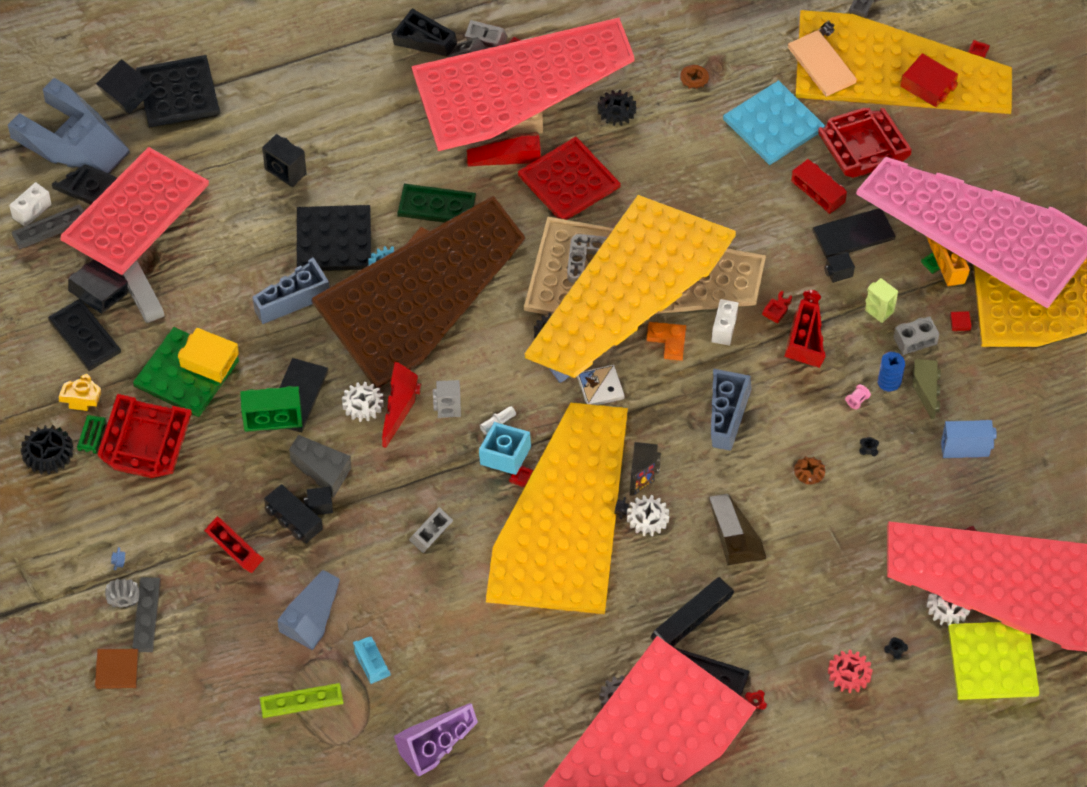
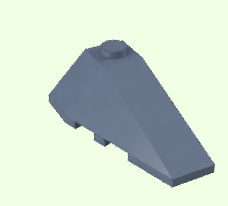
(309, 611)

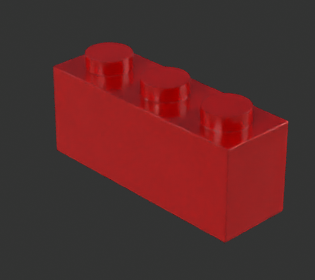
(819, 186)
(234, 544)

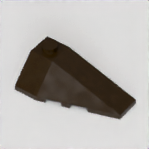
(736, 534)

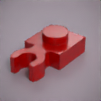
(777, 308)

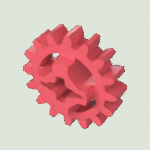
(851, 669)

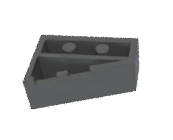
(320, 462)

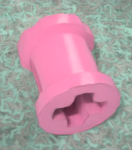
(857, 397)

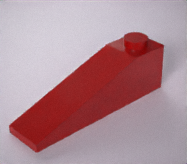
(514, 149)
(403, 396)

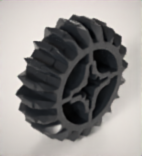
(51, 454)

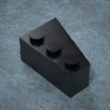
(424, 34)

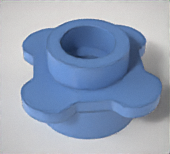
(118, 558)

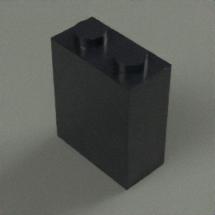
(125, 86)
(97, 286)

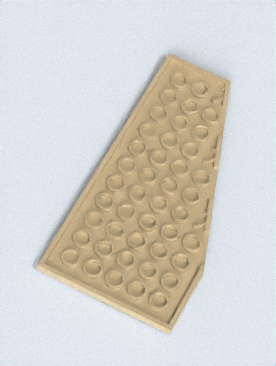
(733, 278)

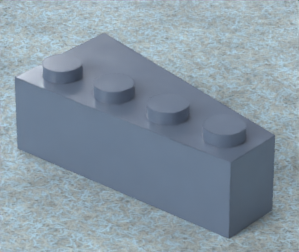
(291, 292)
(728, 406)

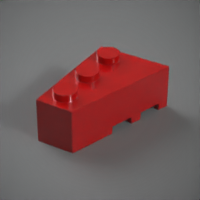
(805, 337)

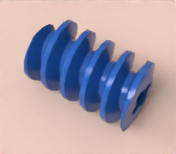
(891, 371)

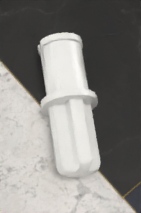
(500, 418)

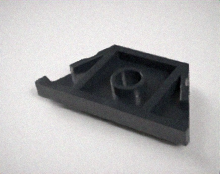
(85, 183)

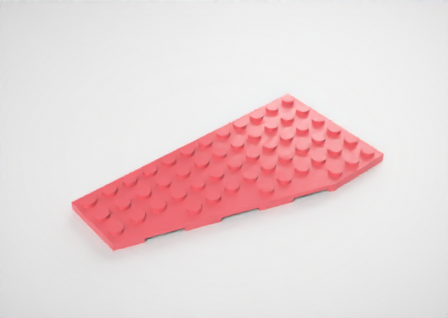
(501, 86)
(1016, 579)
(656, 726)

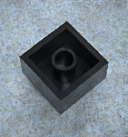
(284, 160)

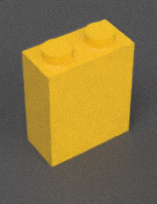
(208, 355)

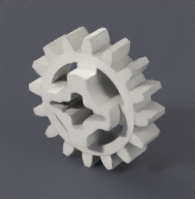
(362, 401)
(656, 520)
(943, 612)

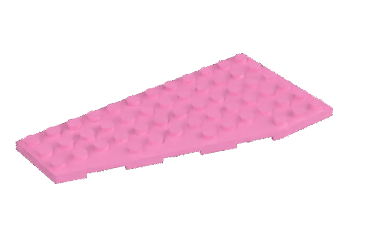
(998, 232)

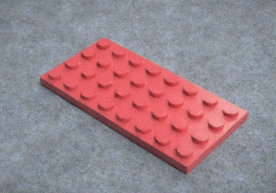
(134, 210)

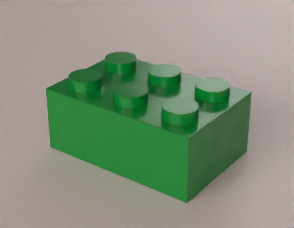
(271, 408)

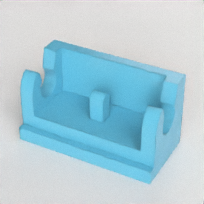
(371, 660)

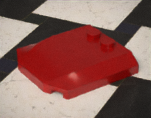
(863, 140)
(143, 437)

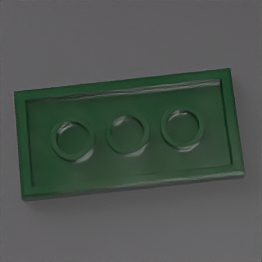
(433, 203)

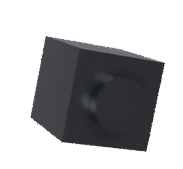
(839, 267)
(319, 500)

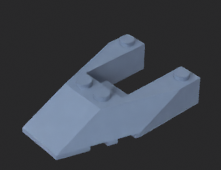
(79, 141)

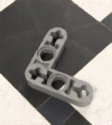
(581, 250)

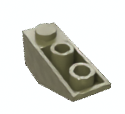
(925, 384)

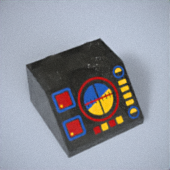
(644, 466)

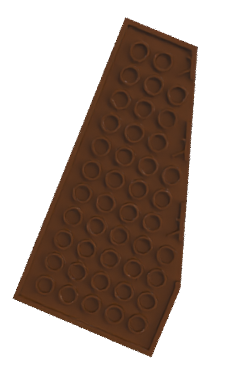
(420, 291)

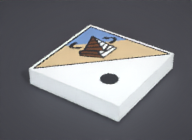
(600, 385)

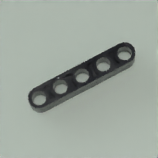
(694, 612)

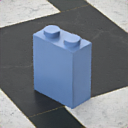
(968, 439)

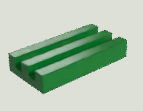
(88, 447)

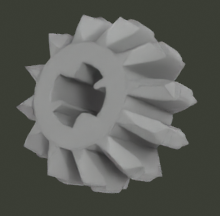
(122, 593)

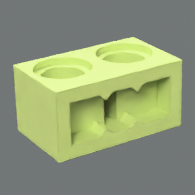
(881, 300)

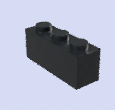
(293, 514)

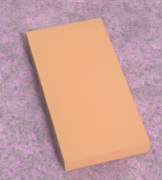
(822, 63)

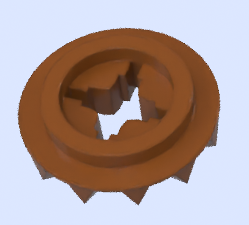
(689, 72)
(805, 475)

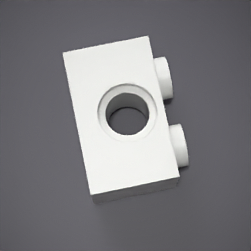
(30, 204)
(725, 322)

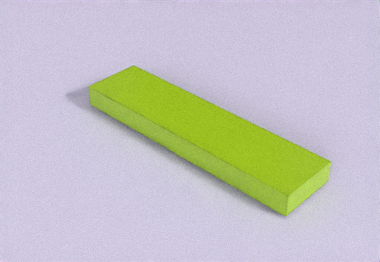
(301, 700)

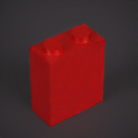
(929, 80)

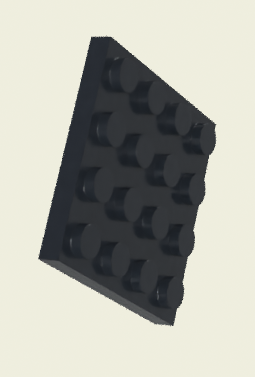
(181, 91)
(334, 236)

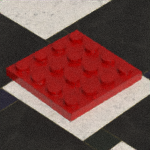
(569, 179)

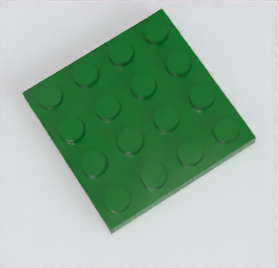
(173, 384)

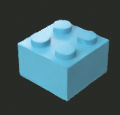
(504, 448)

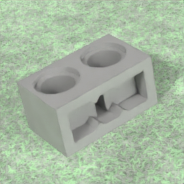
(488, 34)
(917, 338)
(447, 399)

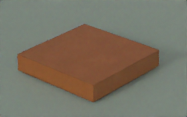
(116, 668)

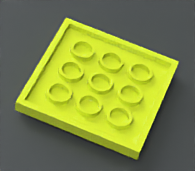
(992, 661)

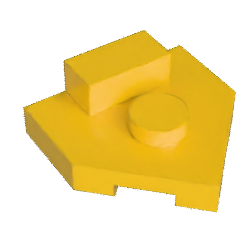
(80, 393)

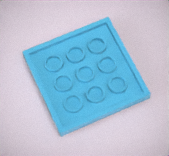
(773, 122)

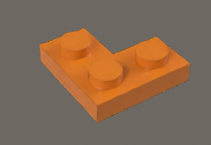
(672, 335)

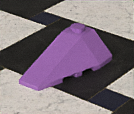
(429, 741)

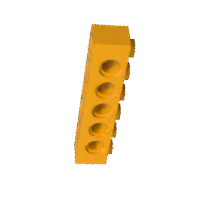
(951, 265)

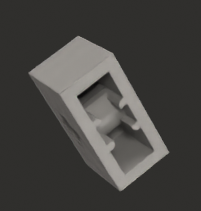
(431, 530)

